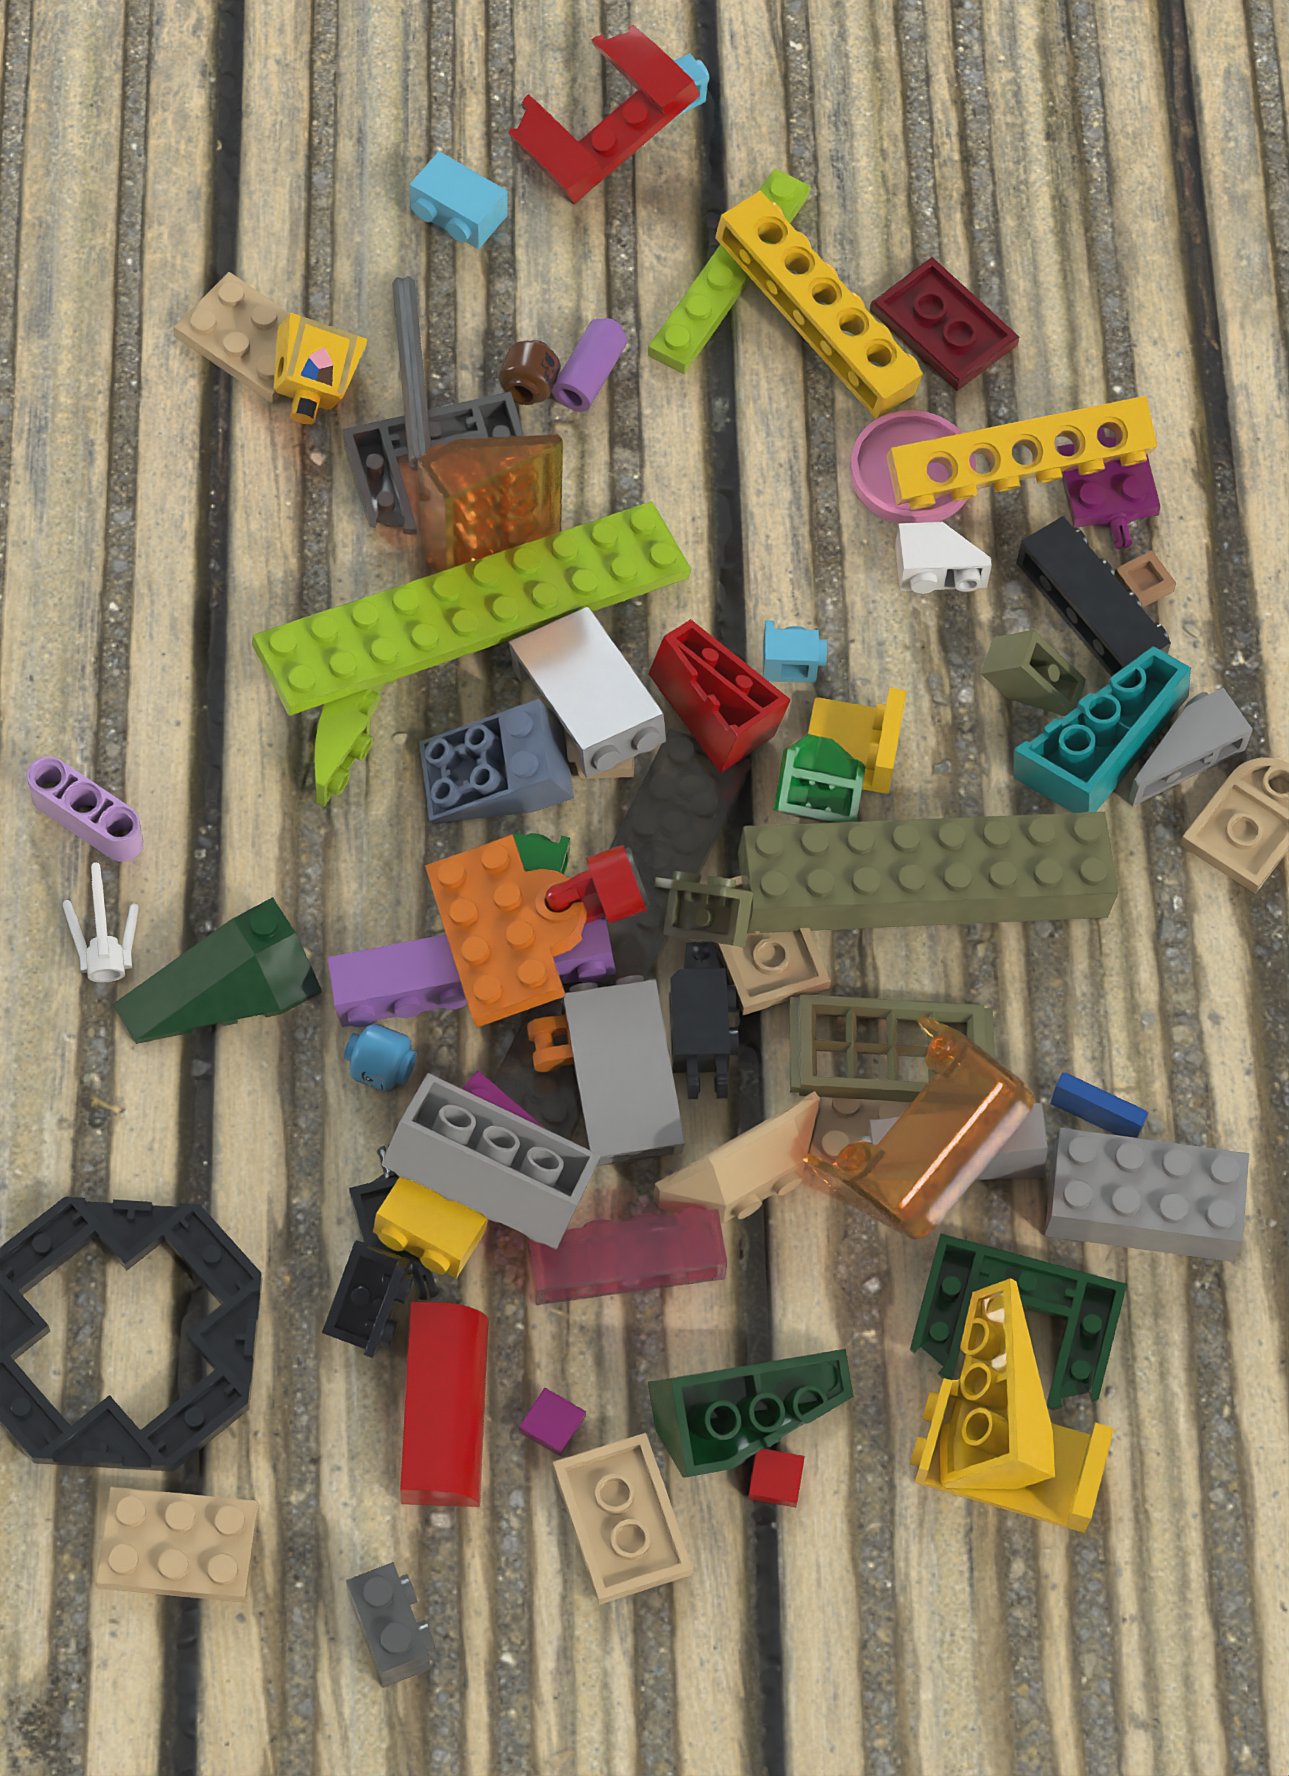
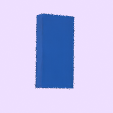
(1098, 1106)

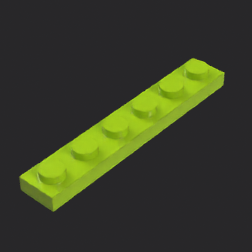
(717, 287)

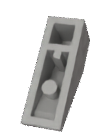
(1200, 738)

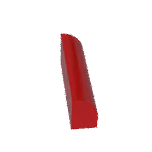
(444, 1405)

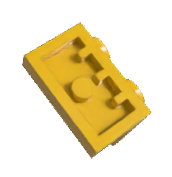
(864, 733)

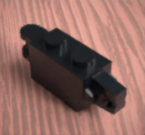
(701, 1020)

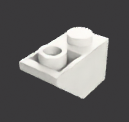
(938, 558)

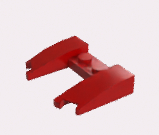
(582, 164)

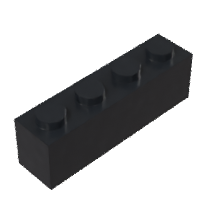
(1089, 596)

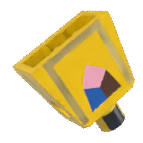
(314, 365)

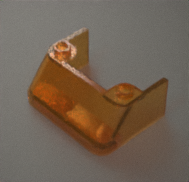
(936, 1142)

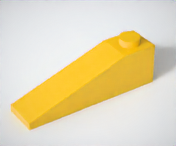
(999, 1413)

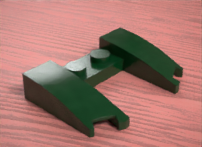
(1082, 1299)

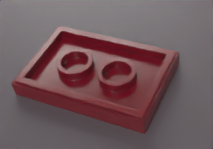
(944, 323)

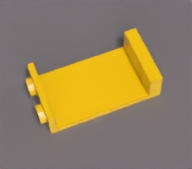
(1061, 1500)

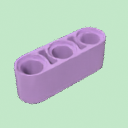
(78, 791)

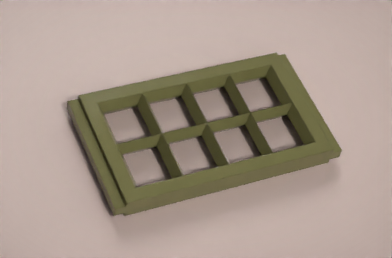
(805, 1046)

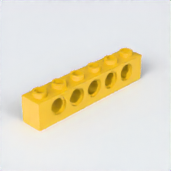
(820, 325)
(1126, 418)

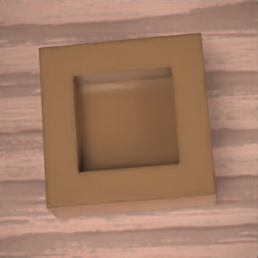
(1146, 578)

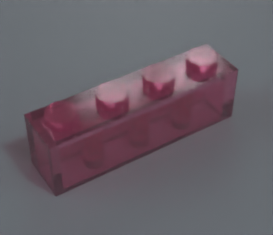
(629, 1256)

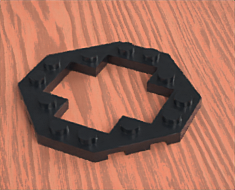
(224, 1338)

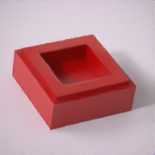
(776, 1477)

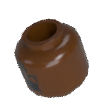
(529, 372)

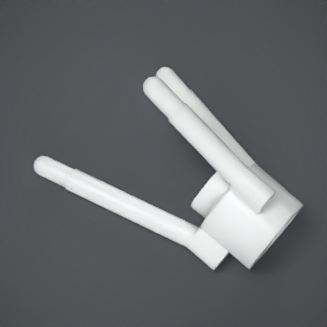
(104, 958)

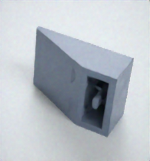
(497, 766)

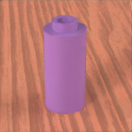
(590, 364)

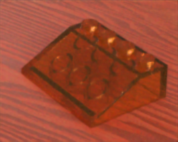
(488, 496)

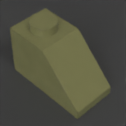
(1033, 673)

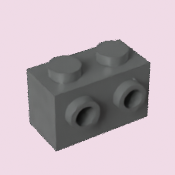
(388, 1624)

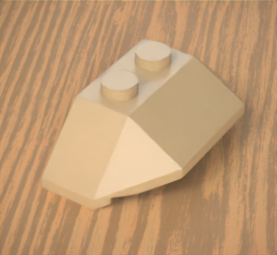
(745, 1168)

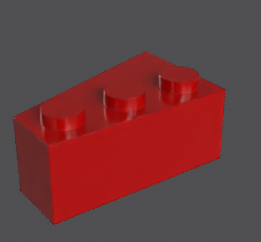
(716, 694)

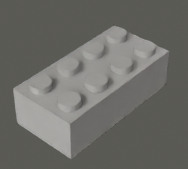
(490, 1160)
(1147, 1194)

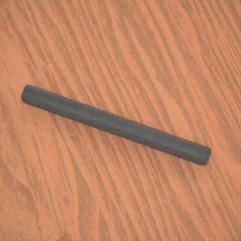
(411, 369)

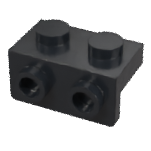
(367, 1298)

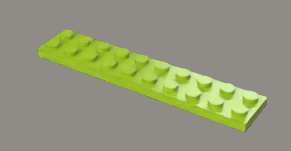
(469, 607)

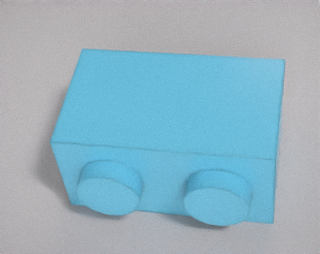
(458, 200)

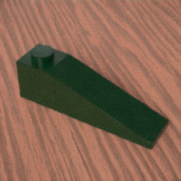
(232, 974)
(731, 1413)

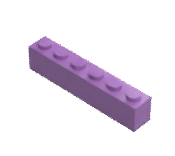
(423, 976)

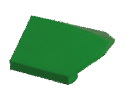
(819, 781)

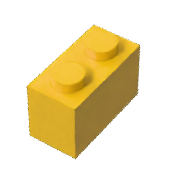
(429, 1227)

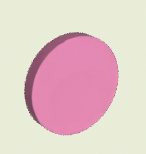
(871, 472)

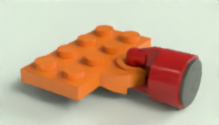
(514, 921)

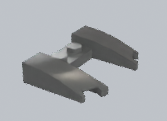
(380, 446)

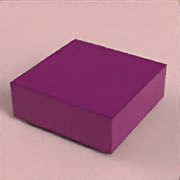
(552, 1421)

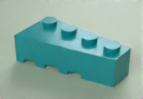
(1098, 742)

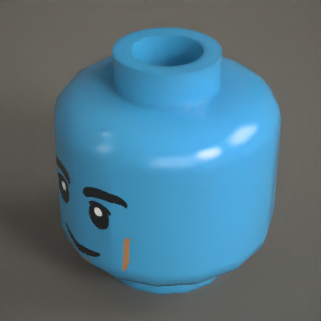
(380, 1057)

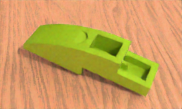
(342, 739)

